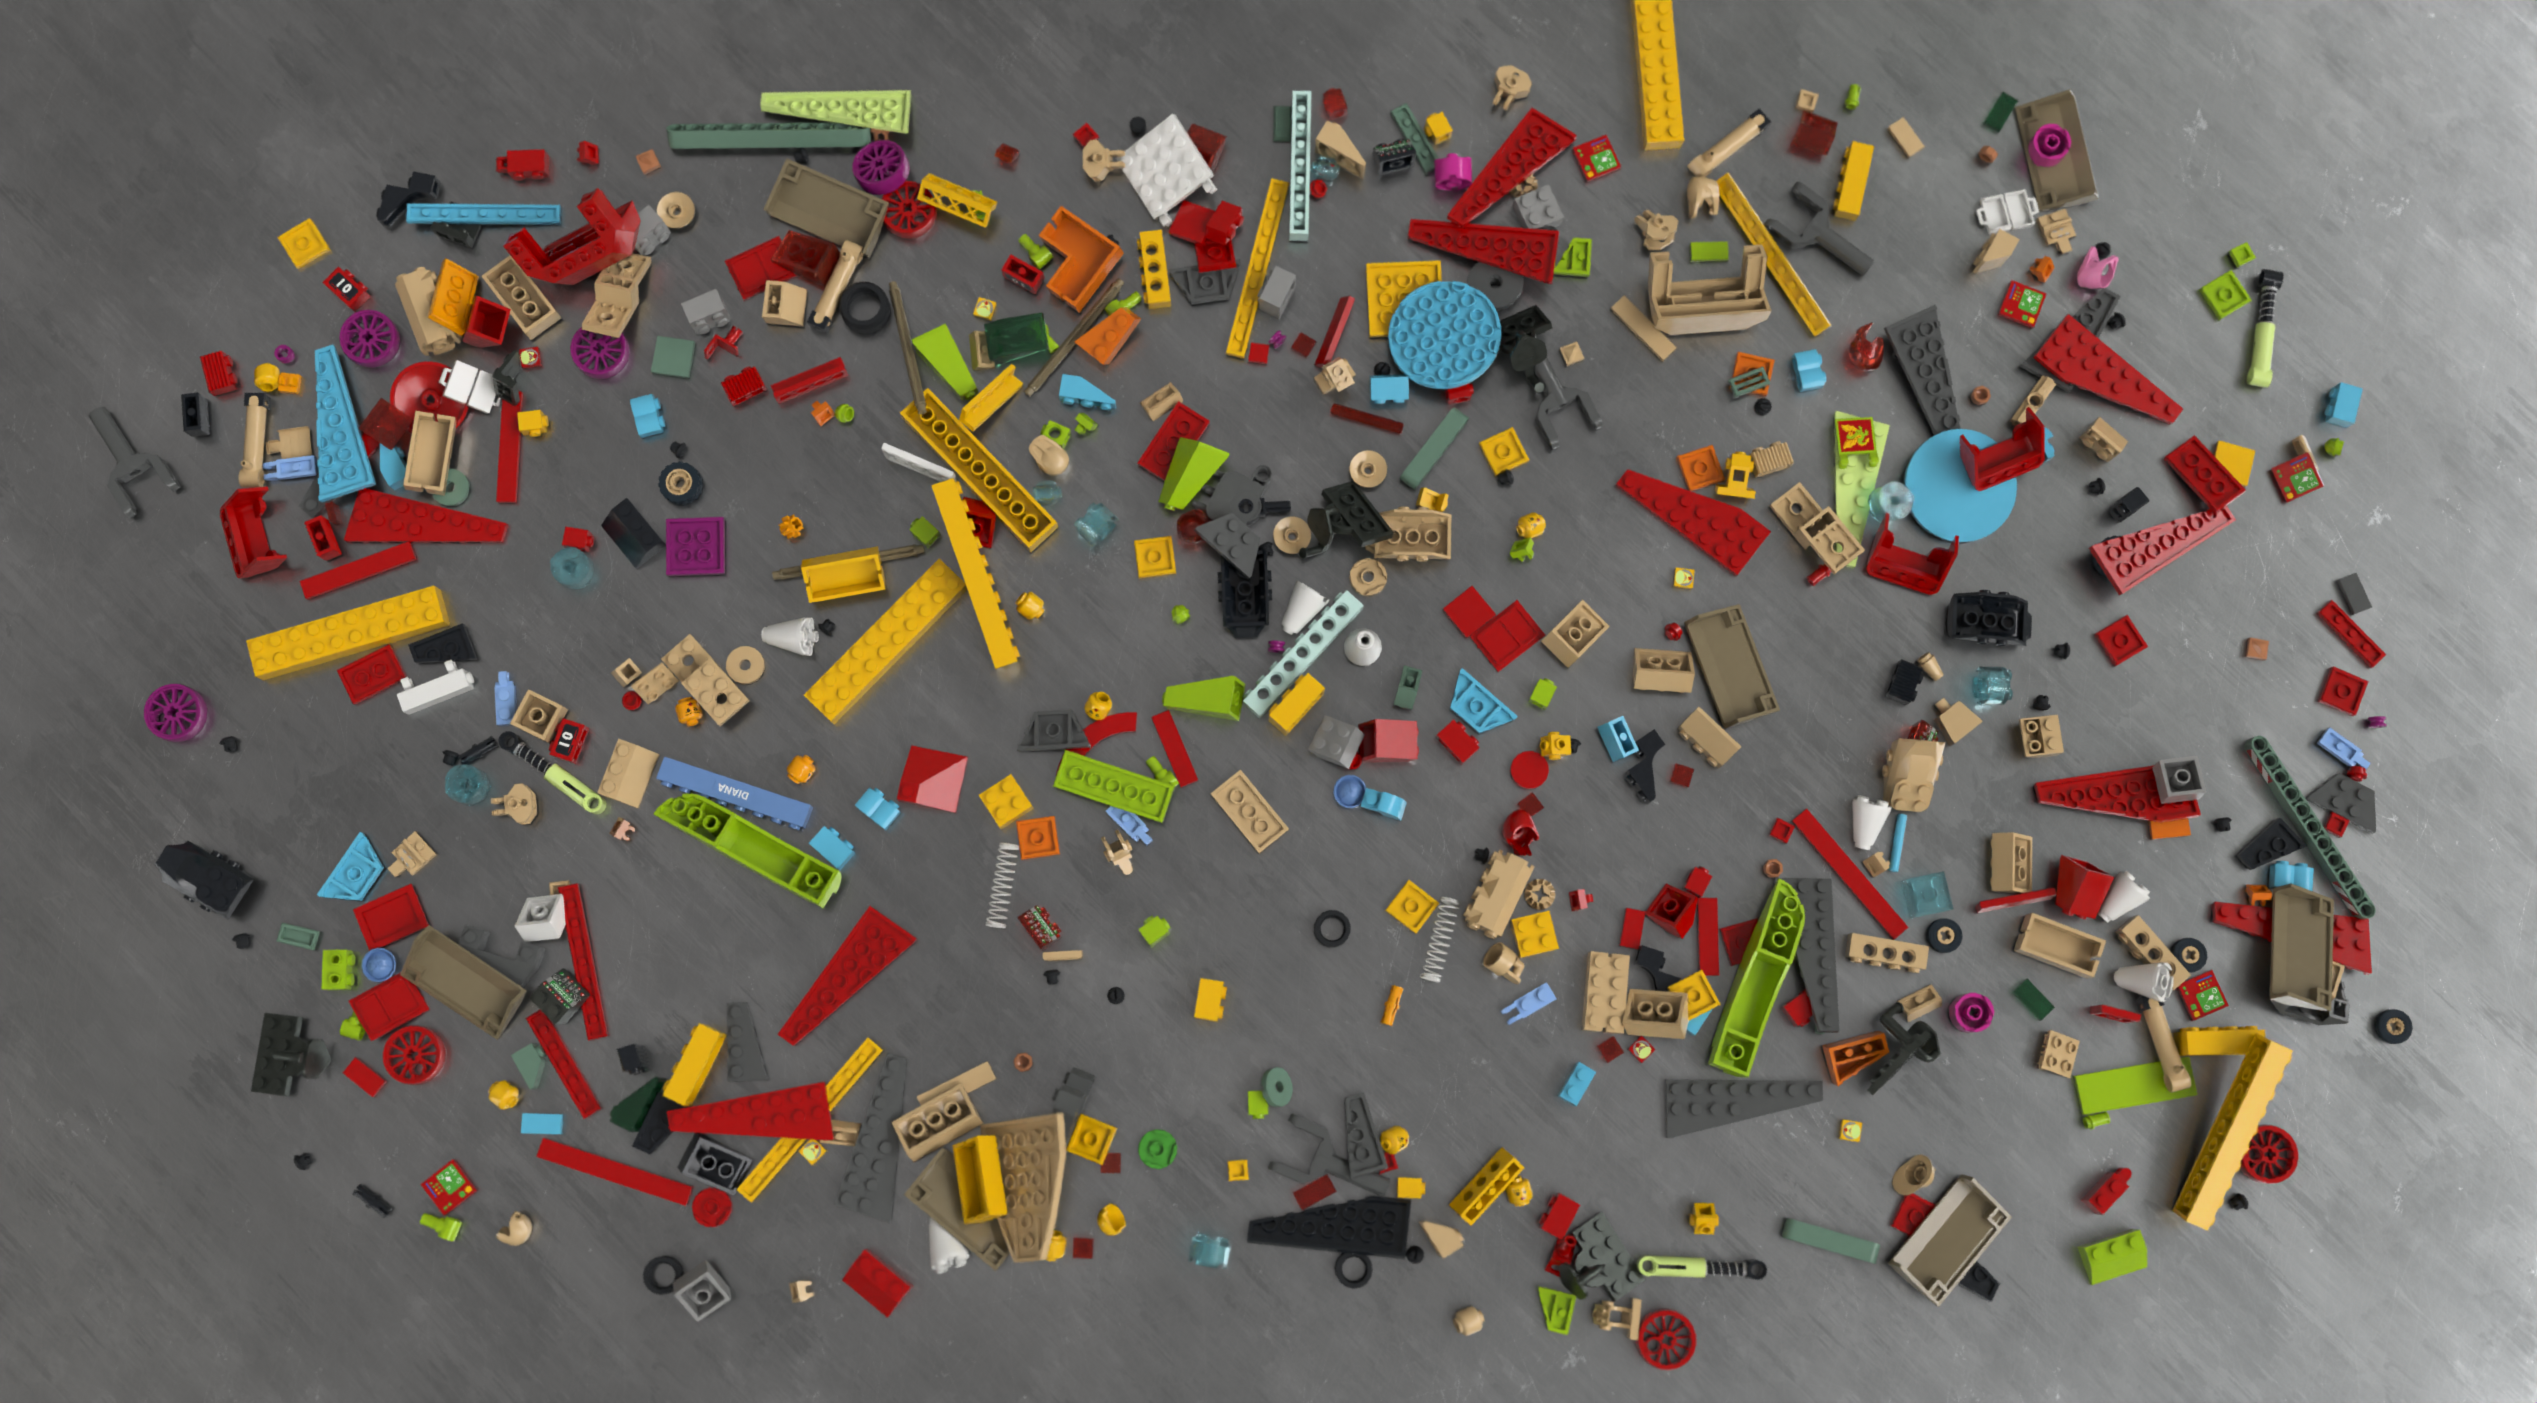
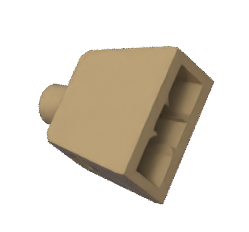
(1955, 720)

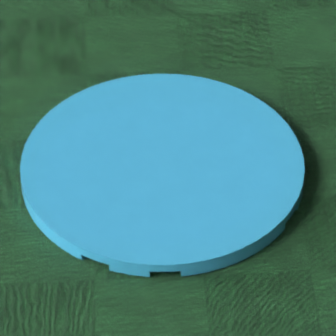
(1444, 335)
(1944, 495)

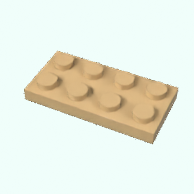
(1249, 811)

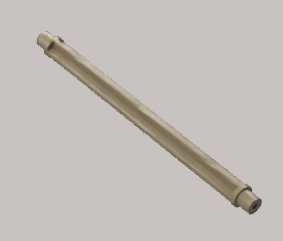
(1069, 342)
(907, 348)
(885, 555)

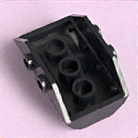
(1245, 600)
(1989, 618)
(204, 877)

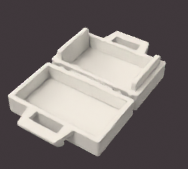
(2007, 211)
(463, 384)

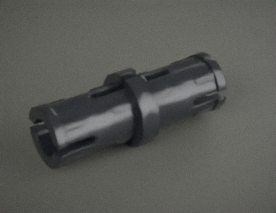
(477, 750)
(372, 1200)

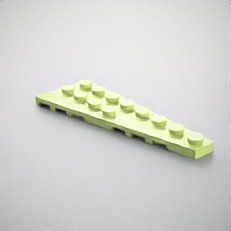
(859, 108)
(1855, 484)

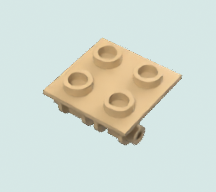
(655, 683)
(2058, 1053)

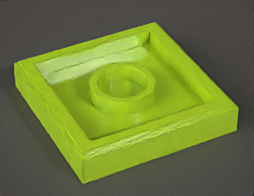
(2225, 295)

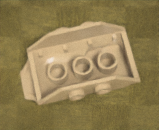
(1417, 535)
(1911, 773)

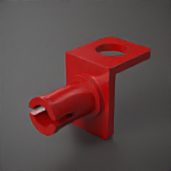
(726, 343)
(1561, 1254)

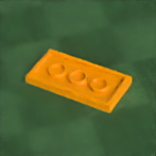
(453, 297)

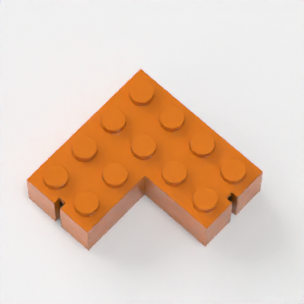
(1087, 255)

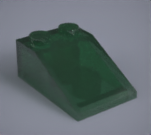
(1016, 337)
(634, 1109)

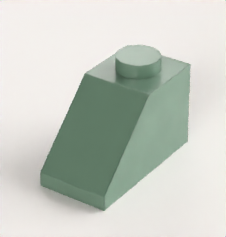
(1408, 687)
(531, 1064)

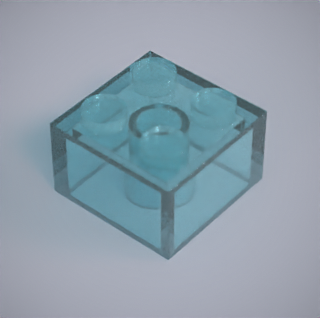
(1927, 895)

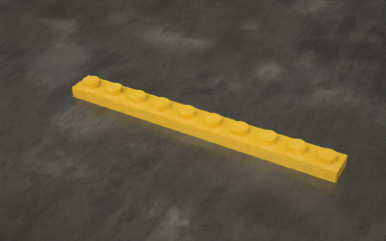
(1776, 259)
(1257, 268)
(787, 1147)

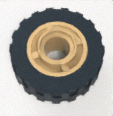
(672, 475)

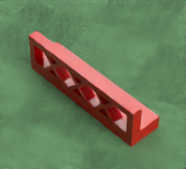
(809, 380)

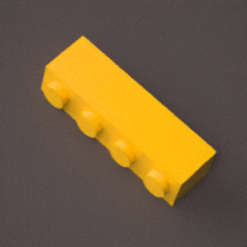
(1853, 180)

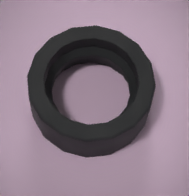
(1336, 914)
(647, 1275)
(1353, 1284)

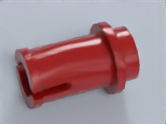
(1819, 574)

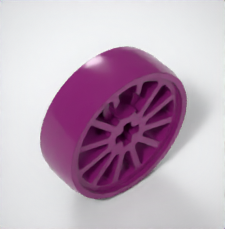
(880, 161)
(348, 332)
(593, 349)
(152, 714)

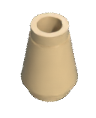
(1930, 666)

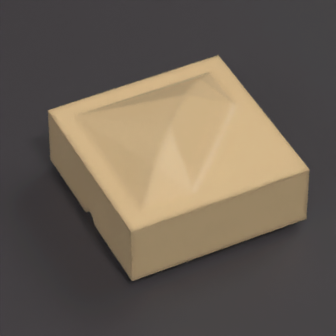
(1571, 354)

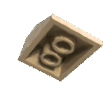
(1335, 143)
(1575, 633)

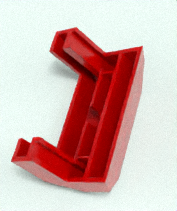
(584, 252)

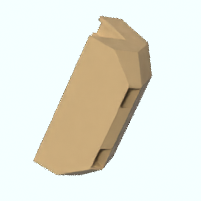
(1708, 303)

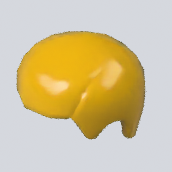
(1111, 1220)

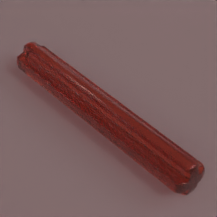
(1367, 418)

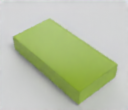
(1709, 251)

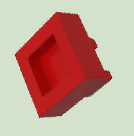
(588, 153)
(1579, 899)

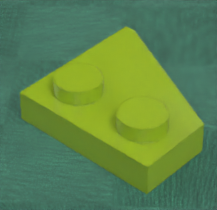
(1557, 1309)

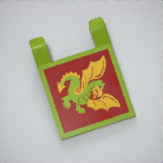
(1855, 437)

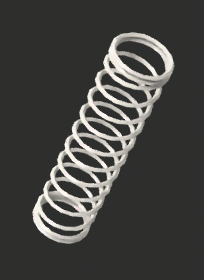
(989, 922)
(1428, 976)

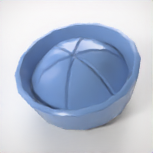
(1349, 791)
(378, 965)

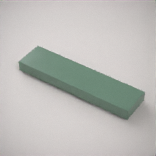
(1411, 130)

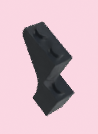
(396, 198)
(1642, 774)
(1652, 961)

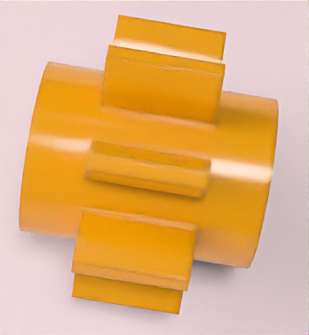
(790, 526)

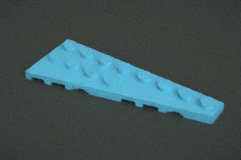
(340, 445)

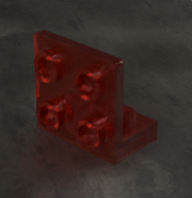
(386, 424)

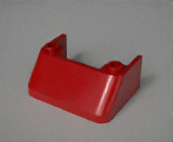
(2008, 458)
(246, 533)
(1908, 567)

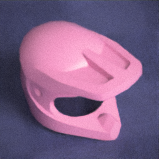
(2091, 269)

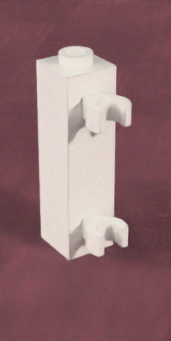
(436, 690)

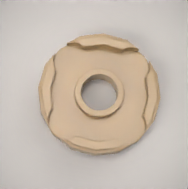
(1368, 588)
(734, 661)

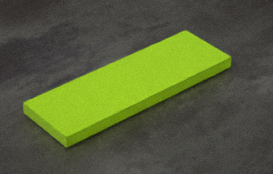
(1113, 786)
(2128, 1087)

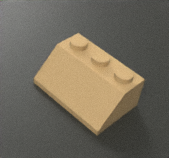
(1663, 670)
(1708, 738)
(628, 773)
(2011, 863)
(1656, 1014)
(1442, 1237)

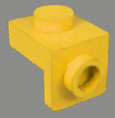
(1432, 500)

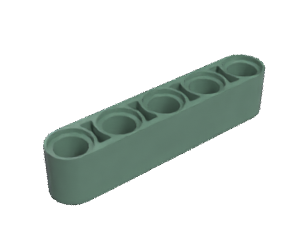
(1434, 448)
(1831, 1240)

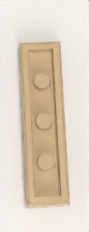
(1643, 328)
(970, 1080)

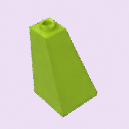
(944, 358)
(1189, 471)
(1210, 697)

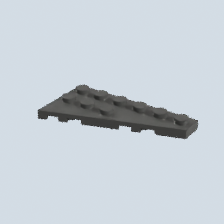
(2092, 317)

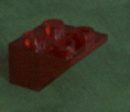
(1208, 144)

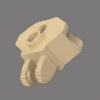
(1510, 85)
(1099, 160)
(1656, 228)
(516, 806)
(1119, 853)

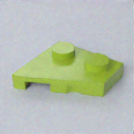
(1576, 259)

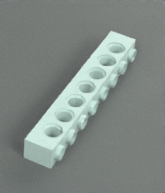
(1300, 166)
(1261, 706)

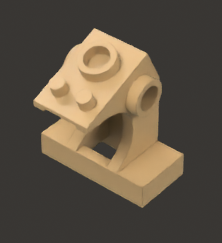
(1336, 375)
(1629, 1316)

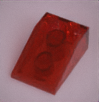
(807, 257)

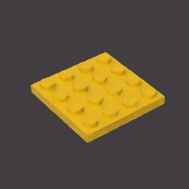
(1390, 284)

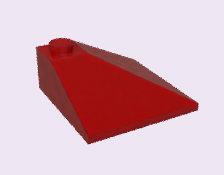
(932, 779)

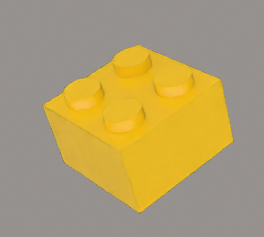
(1006, 801)
(1534, 934)
(1209, 1000)

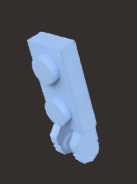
(292, 468)
(1530, 1002)

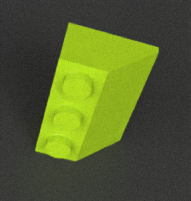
(2114, 1256)

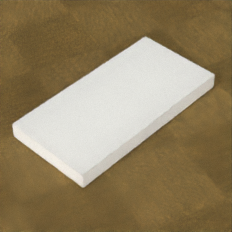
(917, 464)

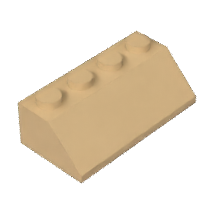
(937, 1123)

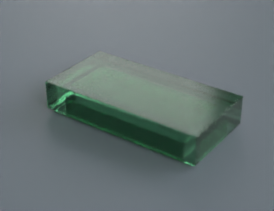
(2000, 112)
(2033, 999)

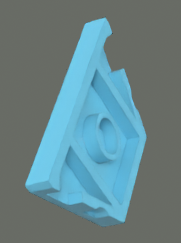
(1478, 705)
(354, 872)

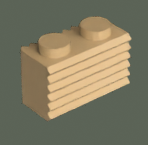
(1771, 459)

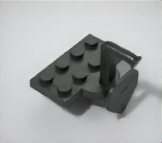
(1520, 341)
(1346, 514)
(1917, 1041)
(286, 1055)
(1604, 1261)

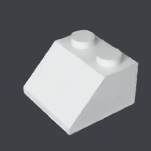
(542, 918)

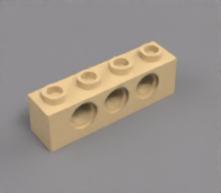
(2127, 935)
(1917, 953)

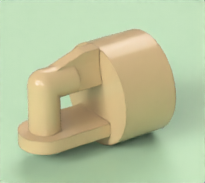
(1499, 961)

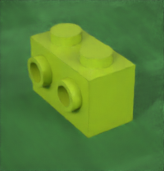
(1154, 930)
(337, 970)

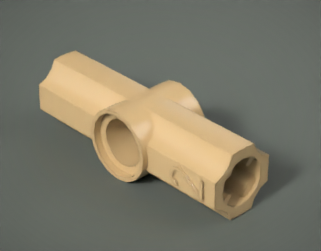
(2038, 394)

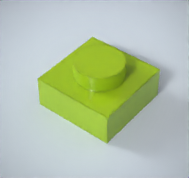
(2242, 254)

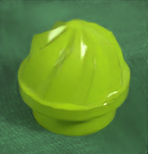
(844, 413)
(2334, 446)
(1180, 614)

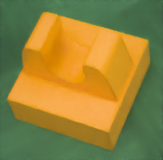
(289, 383)

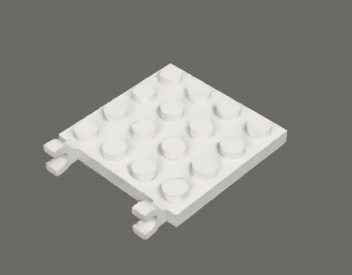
(1166, 168)

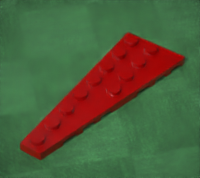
(2350, 933)
(784, 1113)

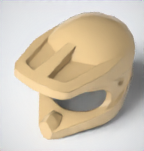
(1702, 189)
(1049, 455)

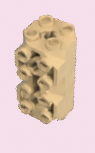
(416, 296)
(1498, 894)

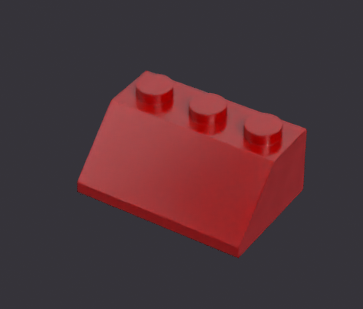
(877, 1282)

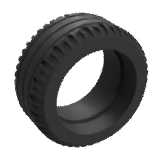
(855, 291)

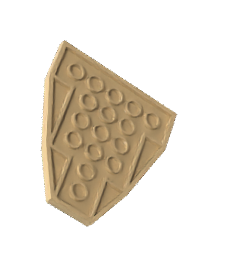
(1032, 1174)

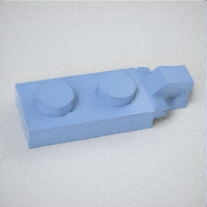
(505, 699)
(2342, 749)
(1130, 824)

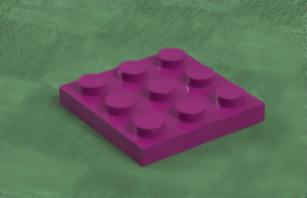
(695, 546)

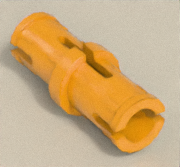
(1392, 1005)

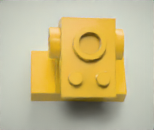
(1742, 462)

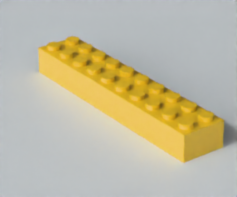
(1657, 74)
(980, 471)
(974, 572)
(348, 633)
(886, 641)
(2232, 1131)

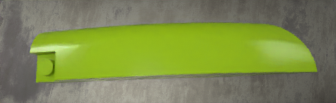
(751, 847)
(1758, 981)

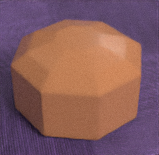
(1988, 154)
(1980, 395)
(1772, 868)
(1023, 1062)

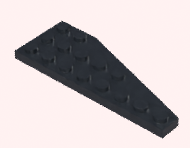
(1357, 1227)

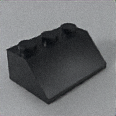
(632, 533)

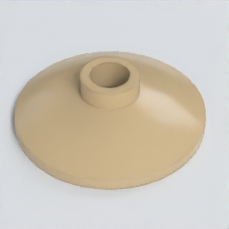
(673, 202)
(1370, 460)
(1289, 526)

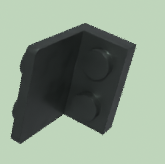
(459, 233)
(504, 381)

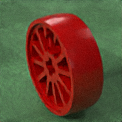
(917, 210)
(427, 1073)
(2266, 1161)
(1658, 1337)

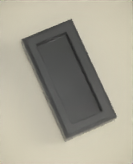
(2354, 593)

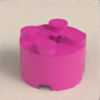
(2049, 145)
(1453, 172)
(1980, 1019)

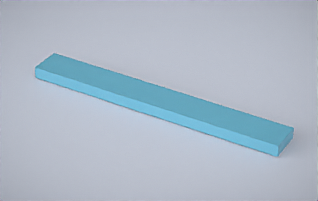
(483, 214)

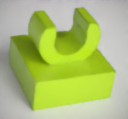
(1085, 423)
(1522, 548)

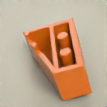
(1109, 335)
(1853, 1054)

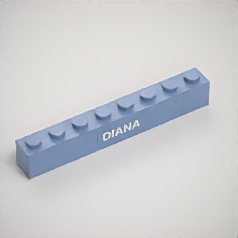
(735, 793)

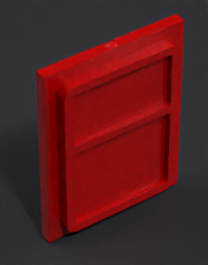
(755, 267)
(1507, 636)
(391, 917)
(388, 1006)

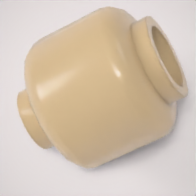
(1468, 1321)

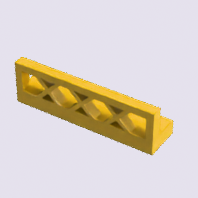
(961, 195)
(990, 399)

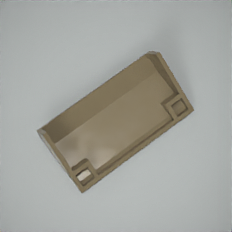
(2072, 179)
(826, 207)
(1731, 666)
(2301, 948)
(462, 982)
(939, 1197)
(1950, 1239)

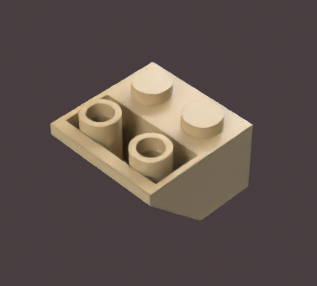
(1995, 251)
(784, 303)
(2103, 440)
(2041, 736)

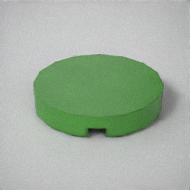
(1157, 1149)

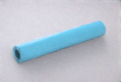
(1897, 842)

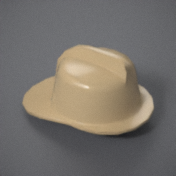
(1913, 1175)

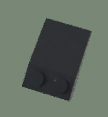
(714, 1163)

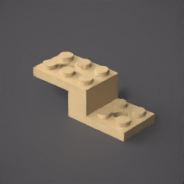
(616, 296)
(1817, 528)
(705, 680)

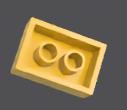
(1296, 703)

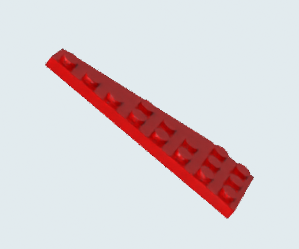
(2087, 362)
(1712, 526)
(2118, 793)

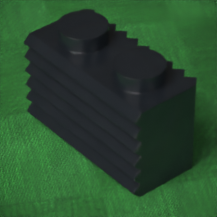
(195, 414)
(2128, 504)
(1904, 682)
(633, 1059)

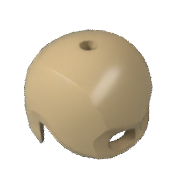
(518, 1230)

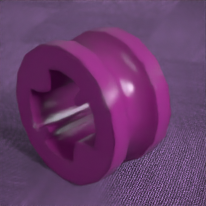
(1277, 339)
(288, 350)
(1276, 646)
(2377, 722)

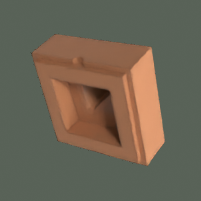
(648, 161)
(2257, 648)

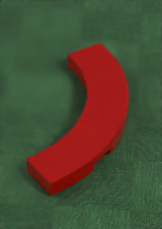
(1107, 727)

